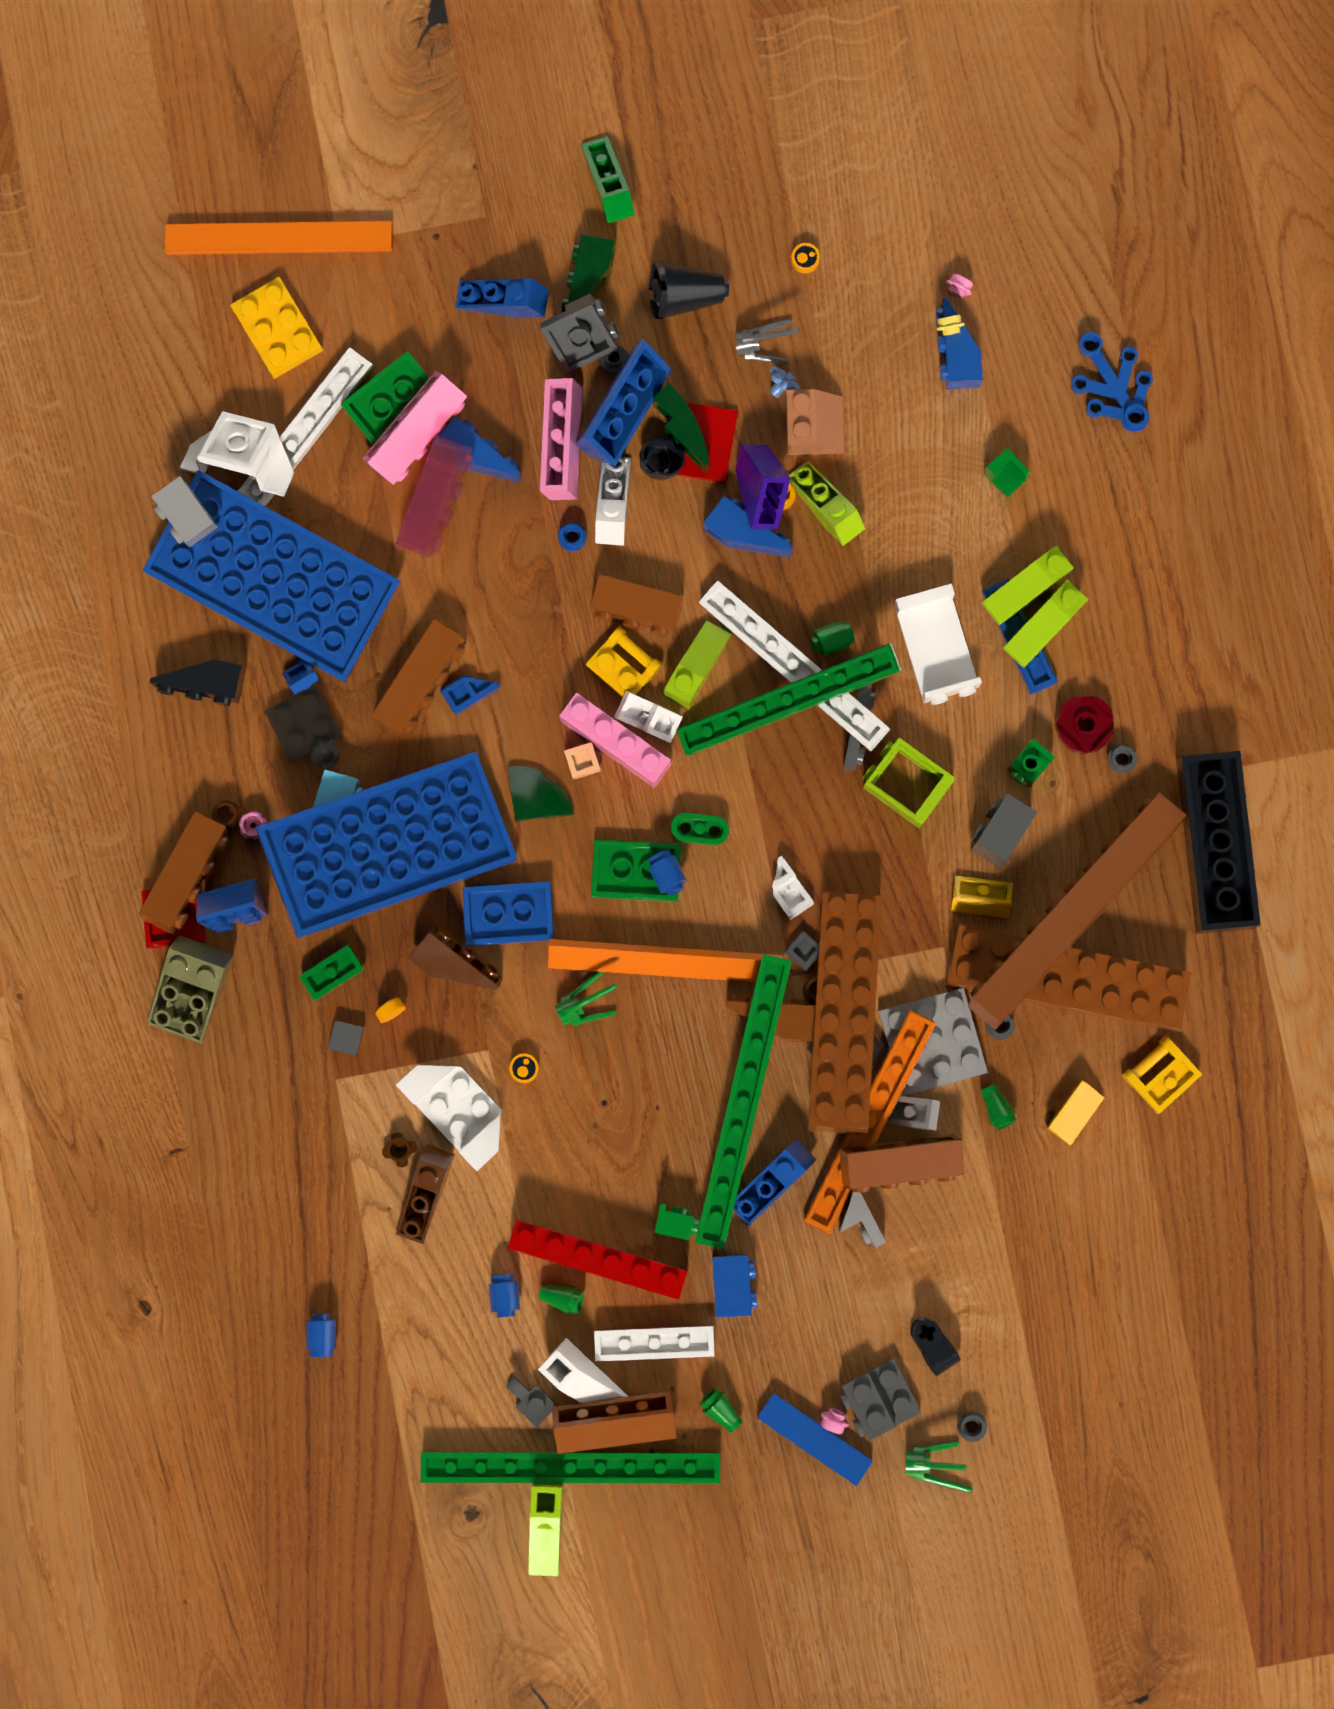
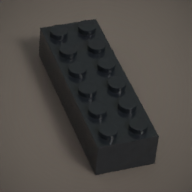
(1218, 842)

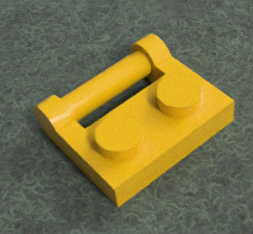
(616, 671)
(1168, 1082)

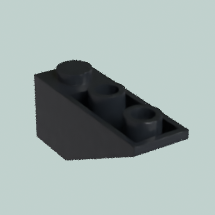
(208, 679)

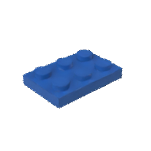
(508, 914)

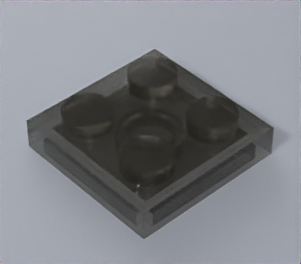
(301, 722)

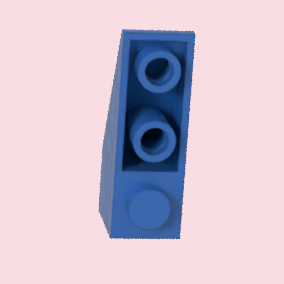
(503, 297)
(961, 355)
(485, 452)
(731, 527)
(773, 1181)

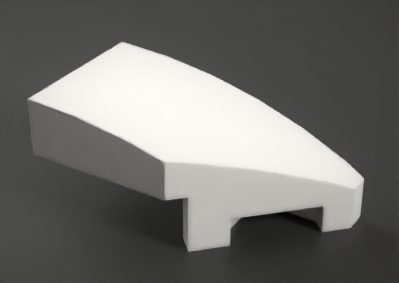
(789, 891)

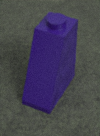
(762, 485)

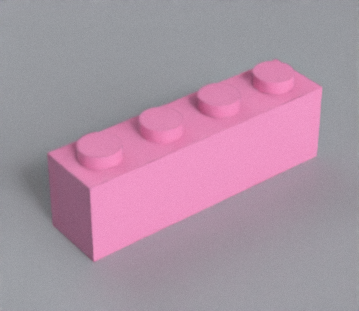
(415, 428)
(559, 439)
(615, 740)

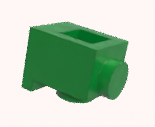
(1021, 773)
(676, 1223)

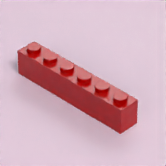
(597, 1259)

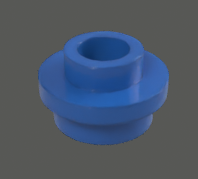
(570, 528)

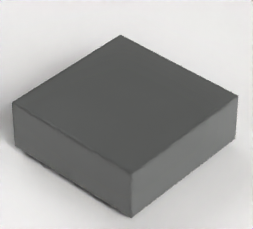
(803, 950)
(346, 1038)

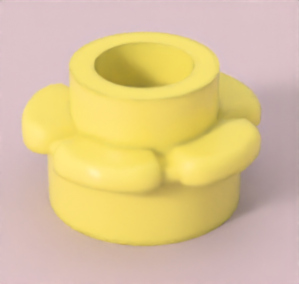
(950, 325)

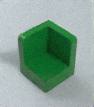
(1007, 473)

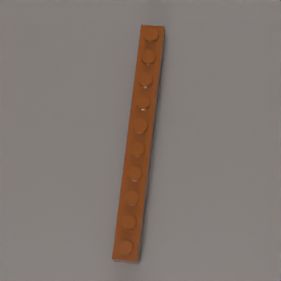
(1076, 911)

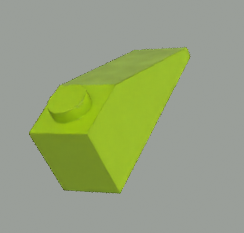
(1027, 585)
(1045, 623)
(696, 665)

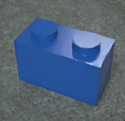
(732, 1286)

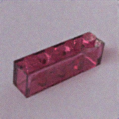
(434, 496)

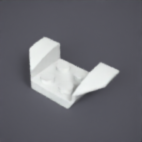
(243, 447)
(457, 1109)

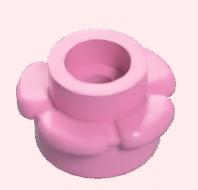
(959, 286)
(246, 821)
(834, 1421)

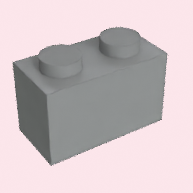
(184, 512)

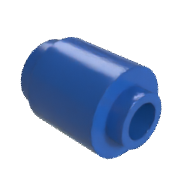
(667, 873)
(504, 1295)
(321, 1335)

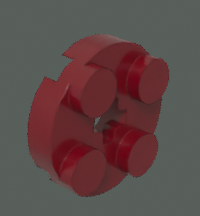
(1085, 741)

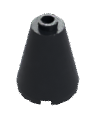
(684, 289)

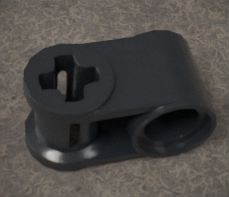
(935, 1350)

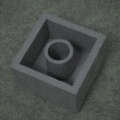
(1003, 832)

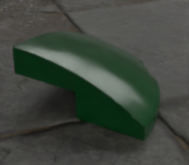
(536, 795)

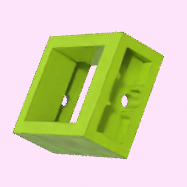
(888, 754)

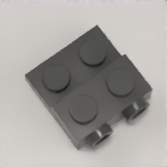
(580, 333)
(879, 1400)

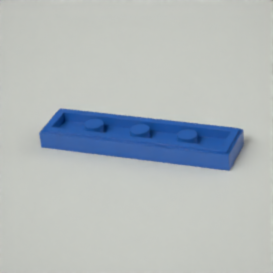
(1038, 672)
(814, 1439)

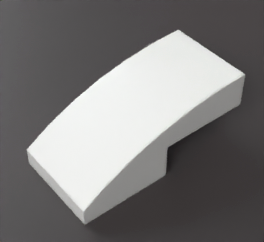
(648, 716)

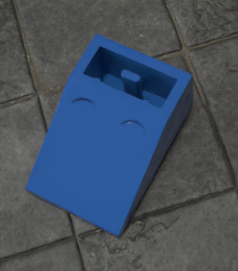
(231, 905)

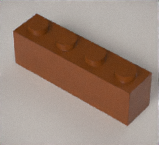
(418, 679)
(184, 873)
(902, 1162)
(614, 1422)

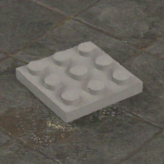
(953, 1047)

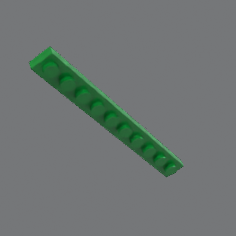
(743, 1101)
(571, 1467)

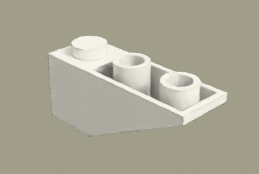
(612, 503)
(578, 1375)

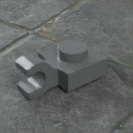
(534, 1403)

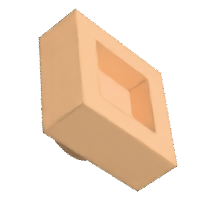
(582, 761)

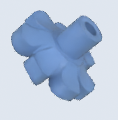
(782, 381)

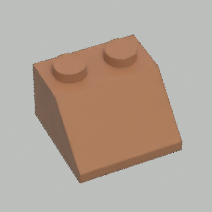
(814, 422)

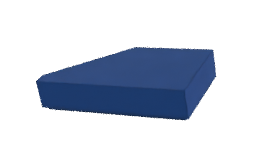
(467, 692)

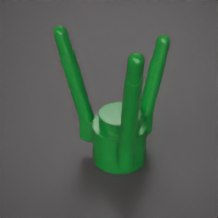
(570, 1010)
(918, 1464)

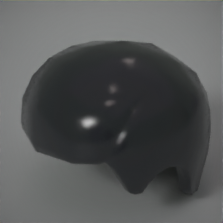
(661, 458)

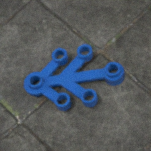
(1114, 386)

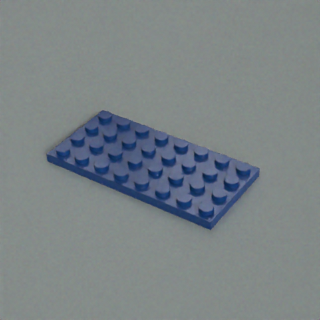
(276, 579)
(386, 844)

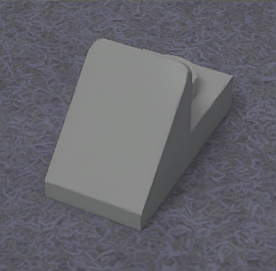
(915, 1113)
(857, 1212)

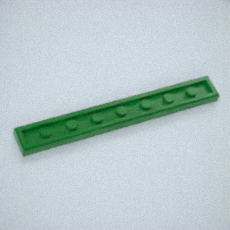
(789, 699)

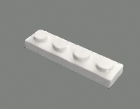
(654, 1343)

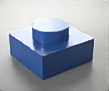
(300, 676)

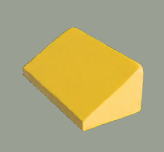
(982, 896)
(1075, 1112)

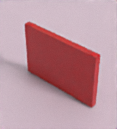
(718, 433)

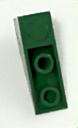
(592, 268)

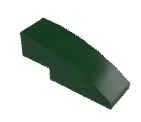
(682, 425)

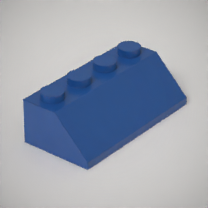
(624, 404)

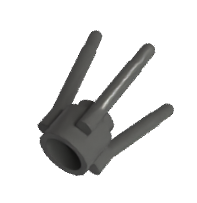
(748, 341)

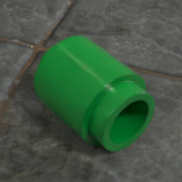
(832, 638)

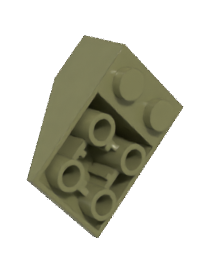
(189, 988)

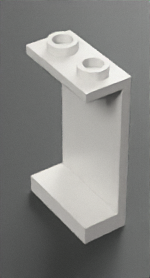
(936, 645)

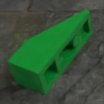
(608, 180)

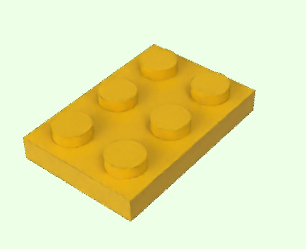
(276, 327)

